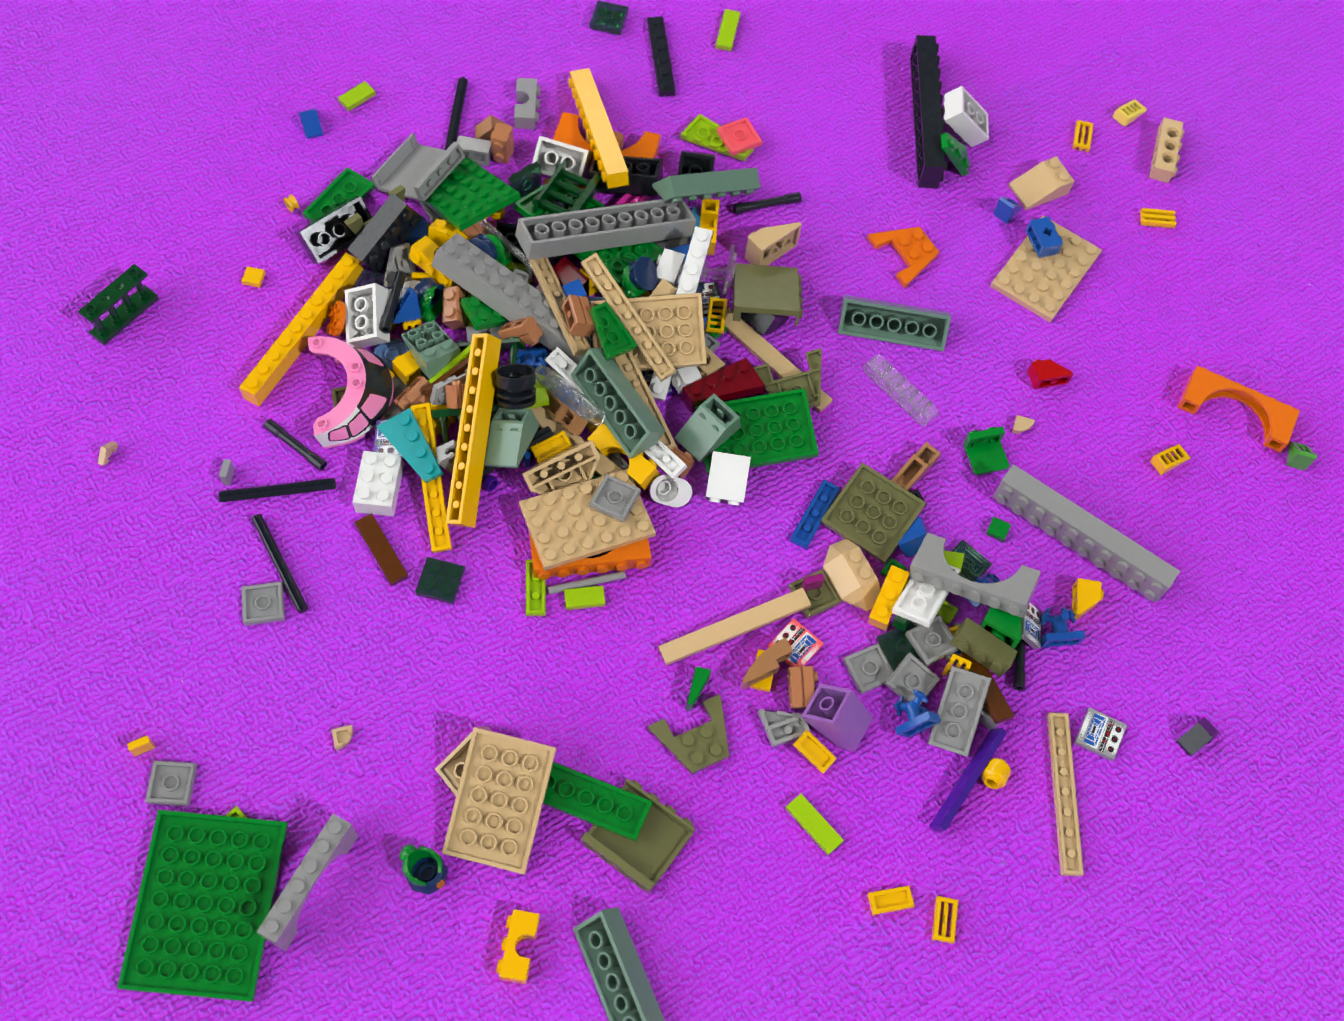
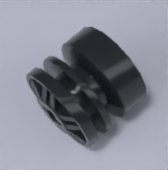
(515, 386)

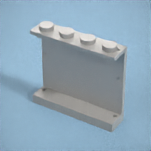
(417, 168)

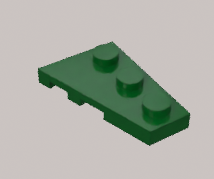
(956, 152)
(611, 332)

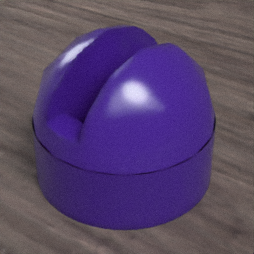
(489, 482)

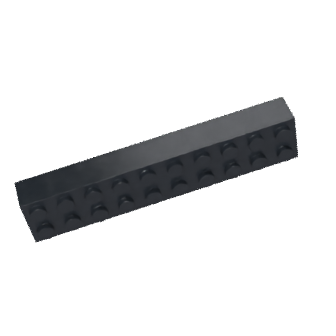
(927, 111)

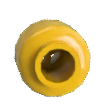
(996, 773)

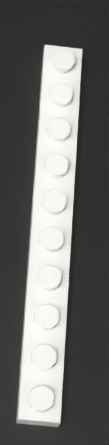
(687, 285)
(658, 453)

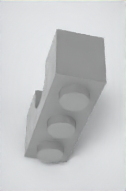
(525, 114)

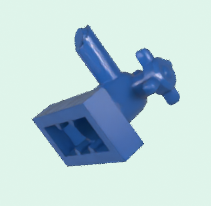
(532, 356)
(1061, 634)
(918, 717)

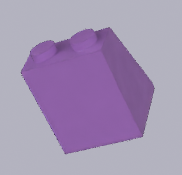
(838, 716)

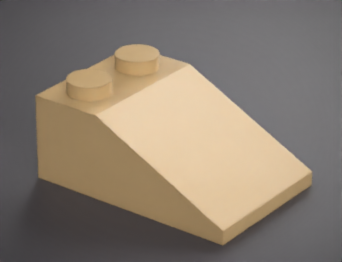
(1042, 183)
(771, 243)
(452, 766)

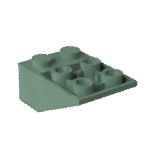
(430, 347)
(708, 428)
(510, 437)

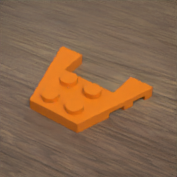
(913, 248)

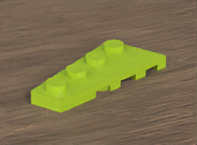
(704, 133)

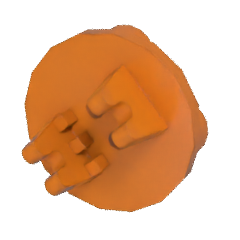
(337, 319)

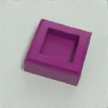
(813, 582)

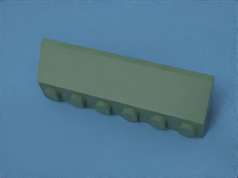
(708, 185)
(894, 322)
(625, 410)
(616, 968)

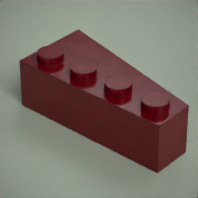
(729, 384)

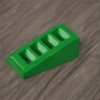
(699, 681)

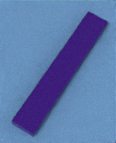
(968, 779)

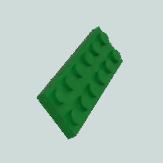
(596, 802)

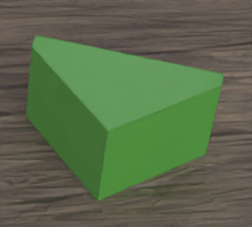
(1300, 456)

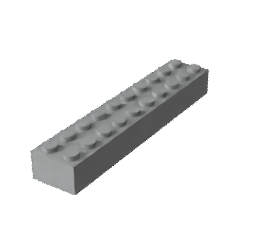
(603, 228)
(500, 289)
(1085, 534)

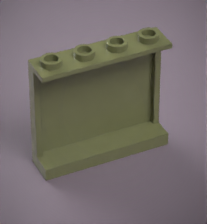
(767, 291)
(655, 849)

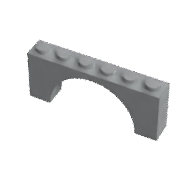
(1007, 595)
(281, 922)

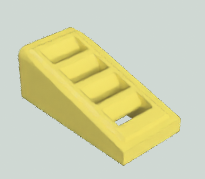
(1121, 113)

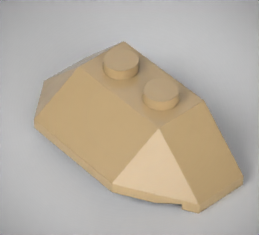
(563, 469)
(851, 575)

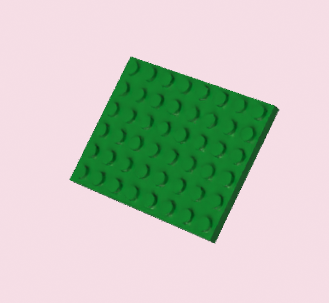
(202, 906)

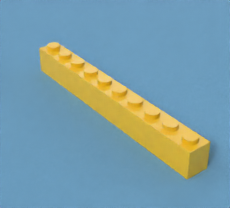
(598, 129)
(304, 325)
(473, 431)

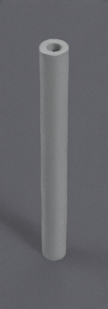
(587, 582)

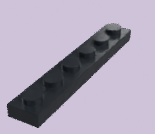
(661, 56)

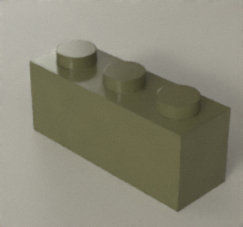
(983, 647)

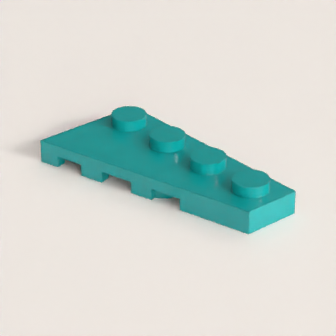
(409, 440)

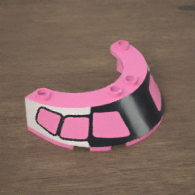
(365, 398)

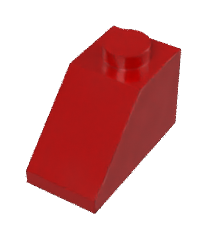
(1048, 374)

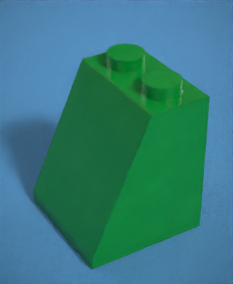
(1003, 626)

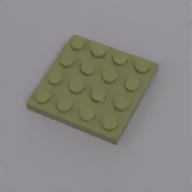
(873, 512)

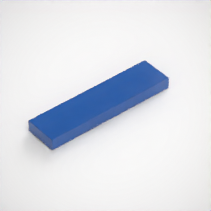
(812, 517)

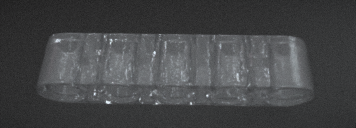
(900, 390)
(570, 395)

